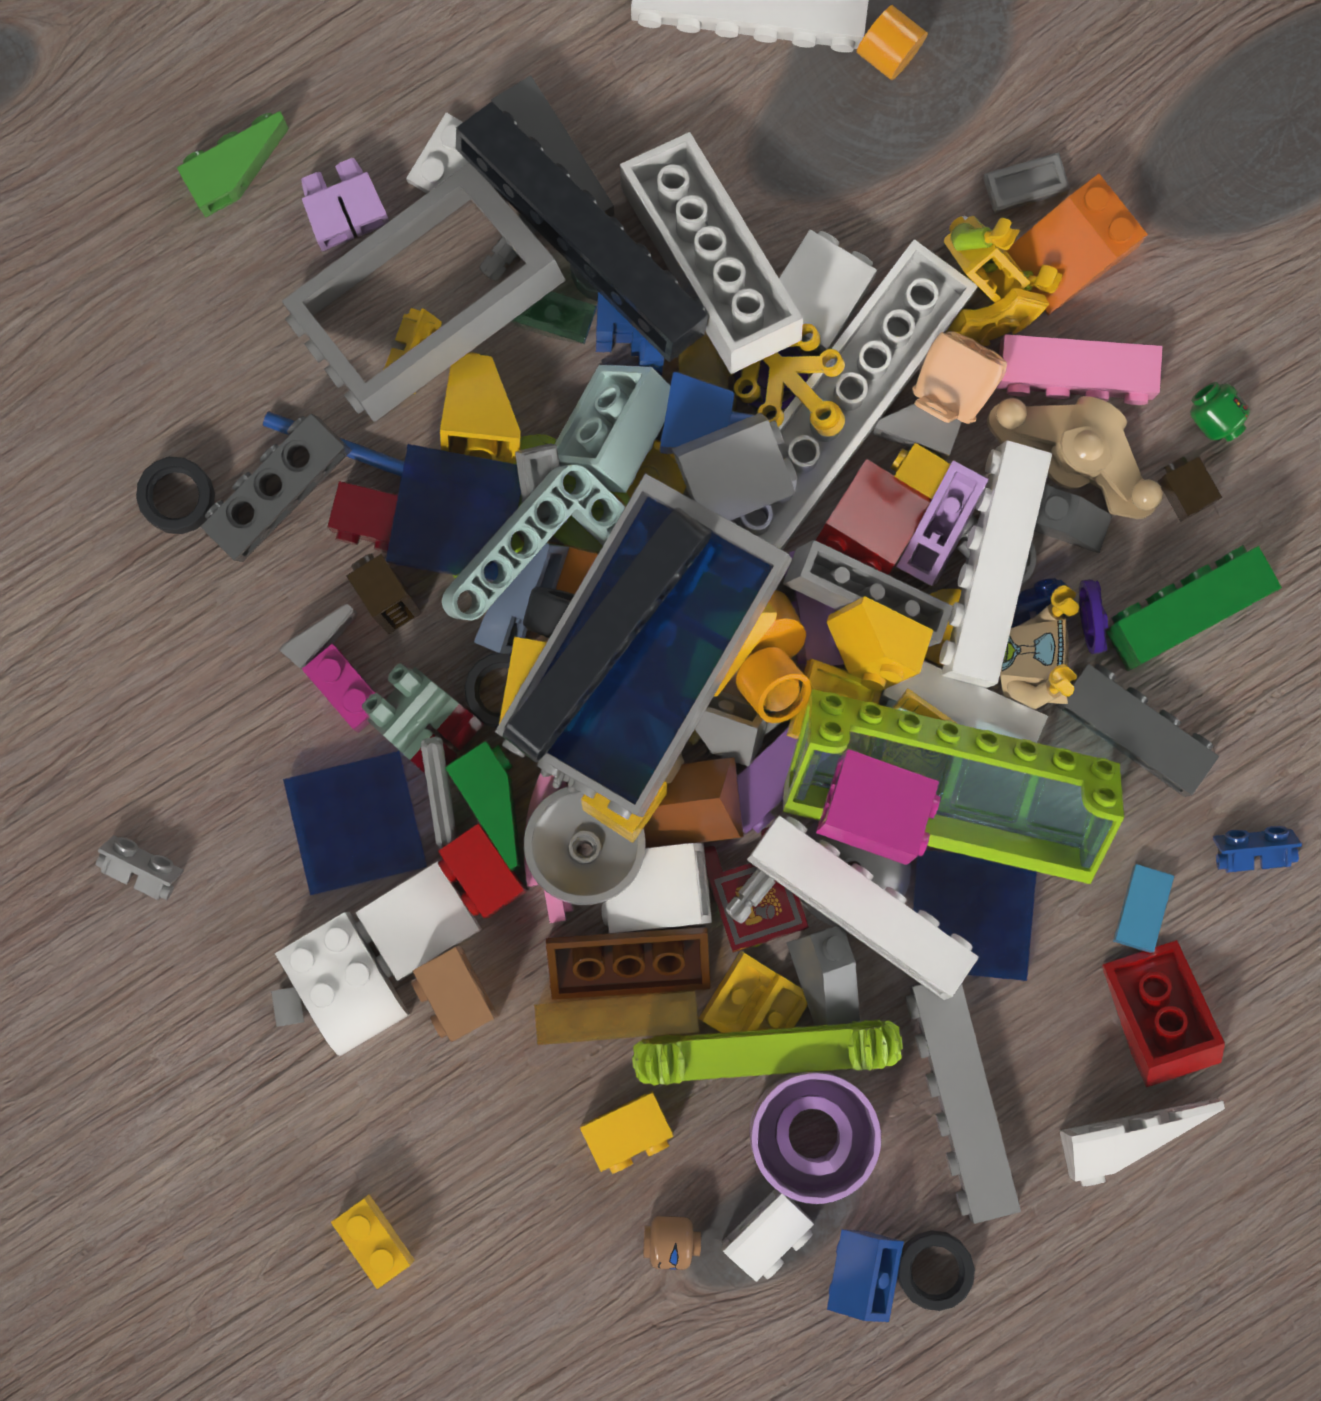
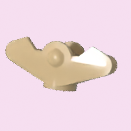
(1085, 448)

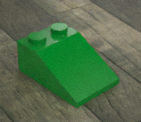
(489, 793)

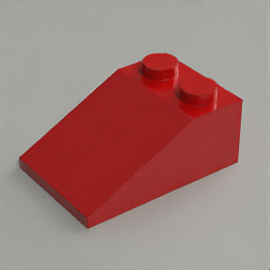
(1163, 1014)

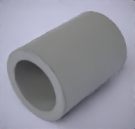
(287, 1007)

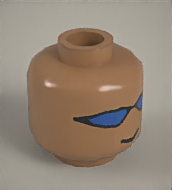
(671, 1242)

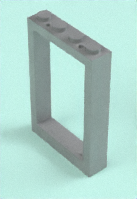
(454, 338)

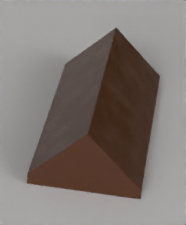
(628, 963)

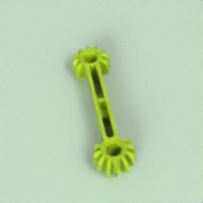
(767, 1052)

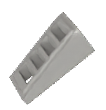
(319, 636)

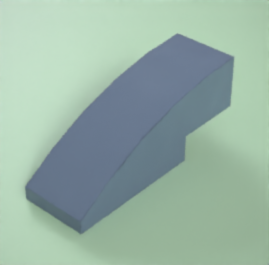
(506, 614)

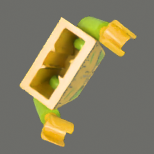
(988, 264)

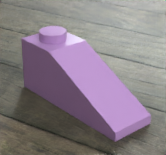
(943, 523)

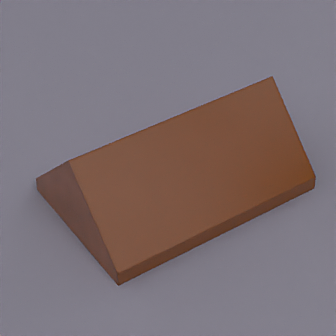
(698, 806)

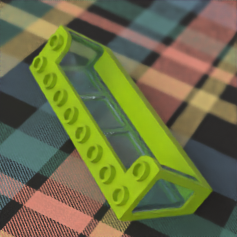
(996, 791)

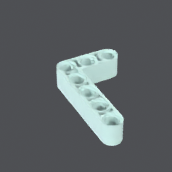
(535, 536)

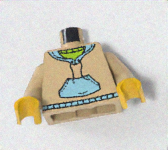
(1038, 655)

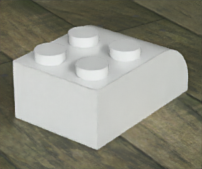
(342, 984)

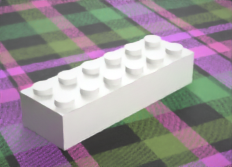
(711, 252)

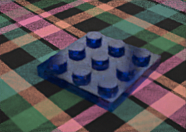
(450, 509)
(355, 823)
(983, 904)

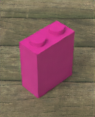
(879, 807)

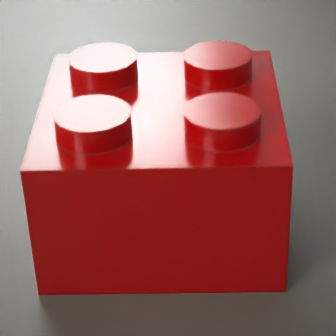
(481, 872)

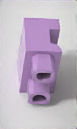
(325, 208)

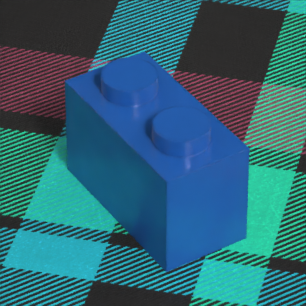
(865, 1275)

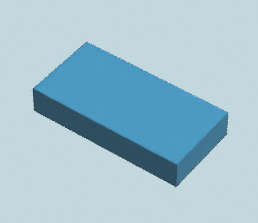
(1143, 908)

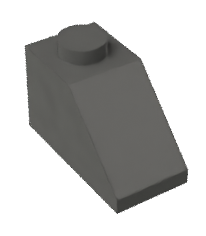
(1072, 519)

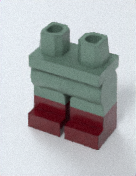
(412, 707)

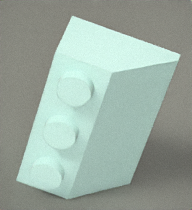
(615, 424)

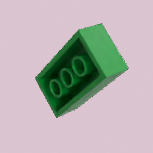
(1199, 604)

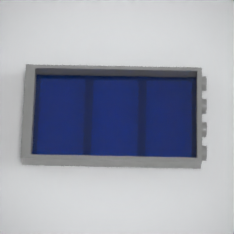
(670, 672)

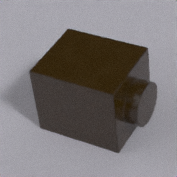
(1188, 487)

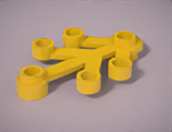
(784, 371)

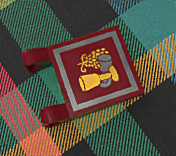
(775, 915)

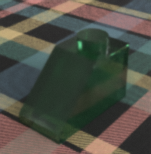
(558, 318)

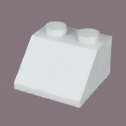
(767, 1235)

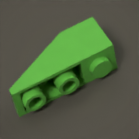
(227, 170)

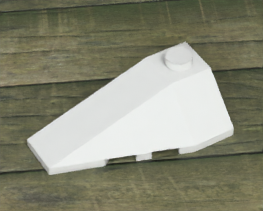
(1116, 1143)

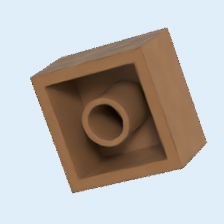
(454, 994)

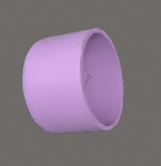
(824, 1177)

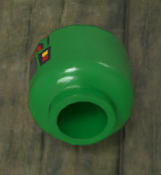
(1219, 411)

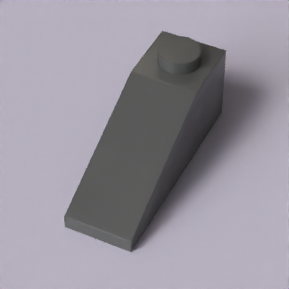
(827, 975)

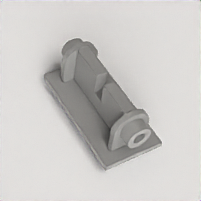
(122, 858)

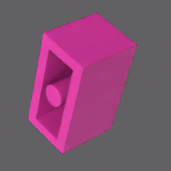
(340, 685)

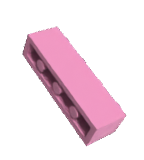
(1081, 368)

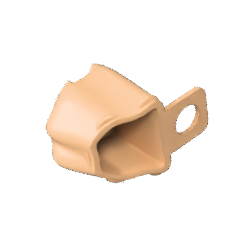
(957, 378)

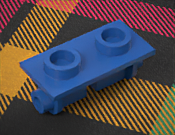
(1274, 845)

